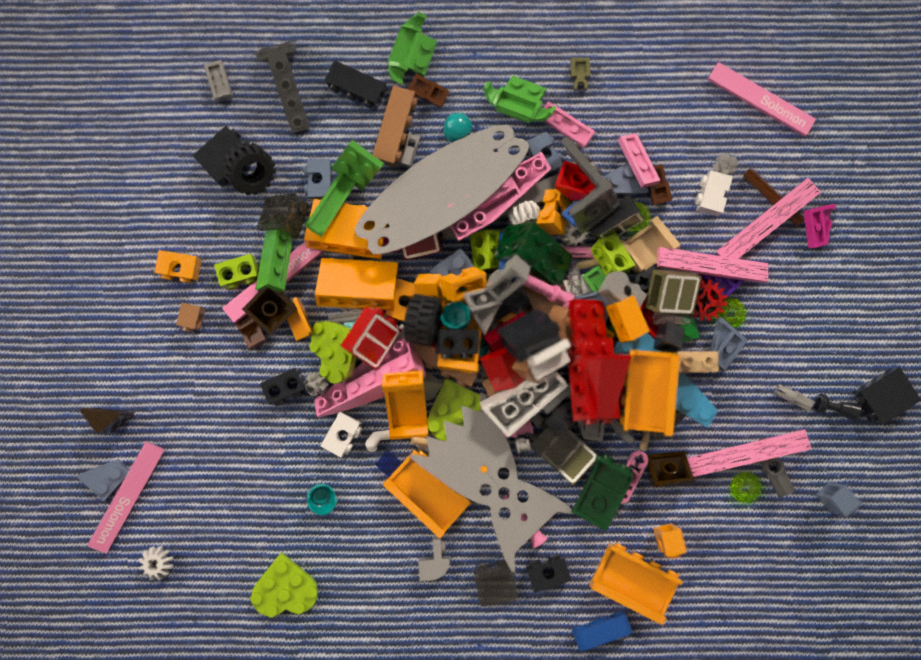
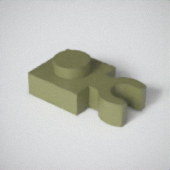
(580, 70)

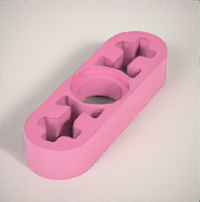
(641, 466)

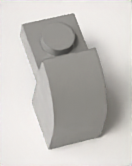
(434, 567)

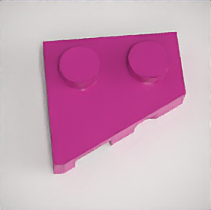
(818, 225)

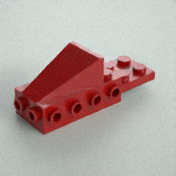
(593, 367)

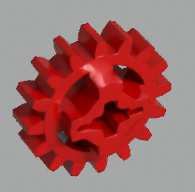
(703, 312)

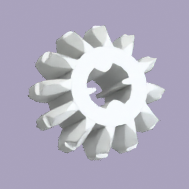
(524, 213)
(573, 235)
(149, 560)

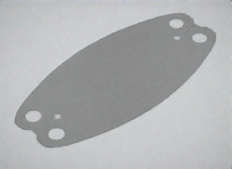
(419, 198)

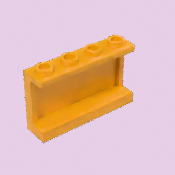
(341, 234)
(356, 284)
(651, 392)
(426, 495)
(635, 582)

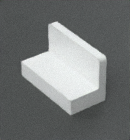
(549, 359)

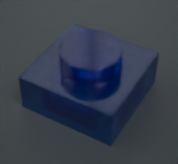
(388, 463)

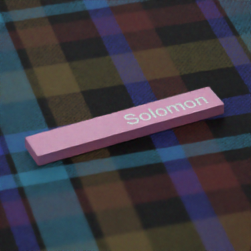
(761, 99)
(298, 261)
(125, 497)

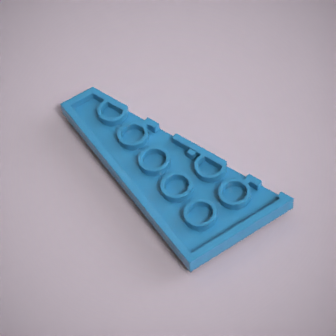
(689, 398)

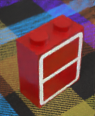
(371, 337)

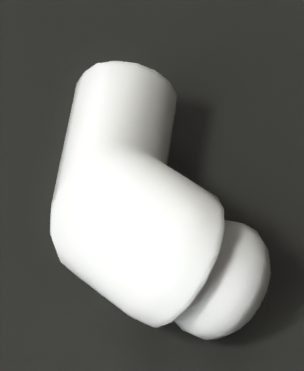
(375, 438)

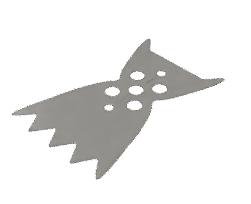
(459, 465)

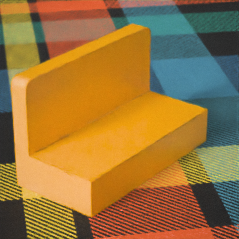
(627, 319)
(299, 321)

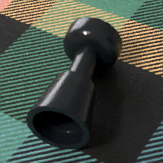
(846, 409)

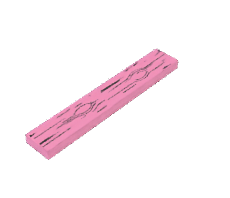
(769, 220)
(712, 265)
(749, 453)

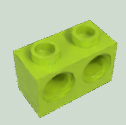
(484, 248)
(612, 255)
(237, 266)

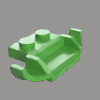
(411, 49)
(519, 100)

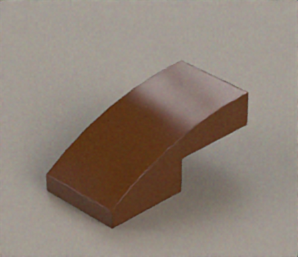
(428, 91)
(661, 192)
(251, 332)

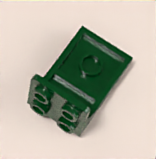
(537, 249)
(603, 492)

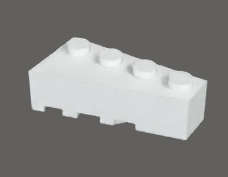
(516, 406)

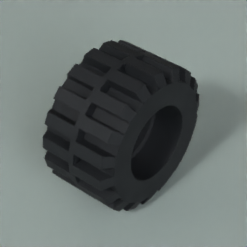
(239, 158)
(422, 320)

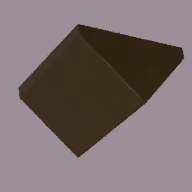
(269, 309)
(105, 420)
(669, 469)

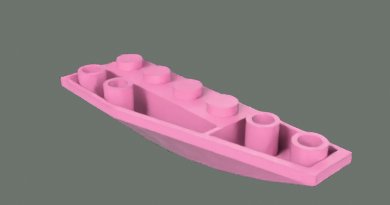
(517, 184)
(367, 382)

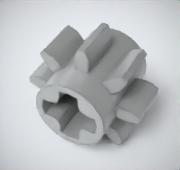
(725, 164)
(316, 384)

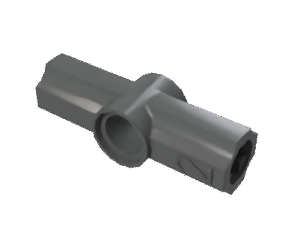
(778, 479)

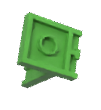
(354, 168)

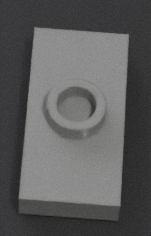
(218, 80)

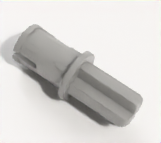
(794, 397)

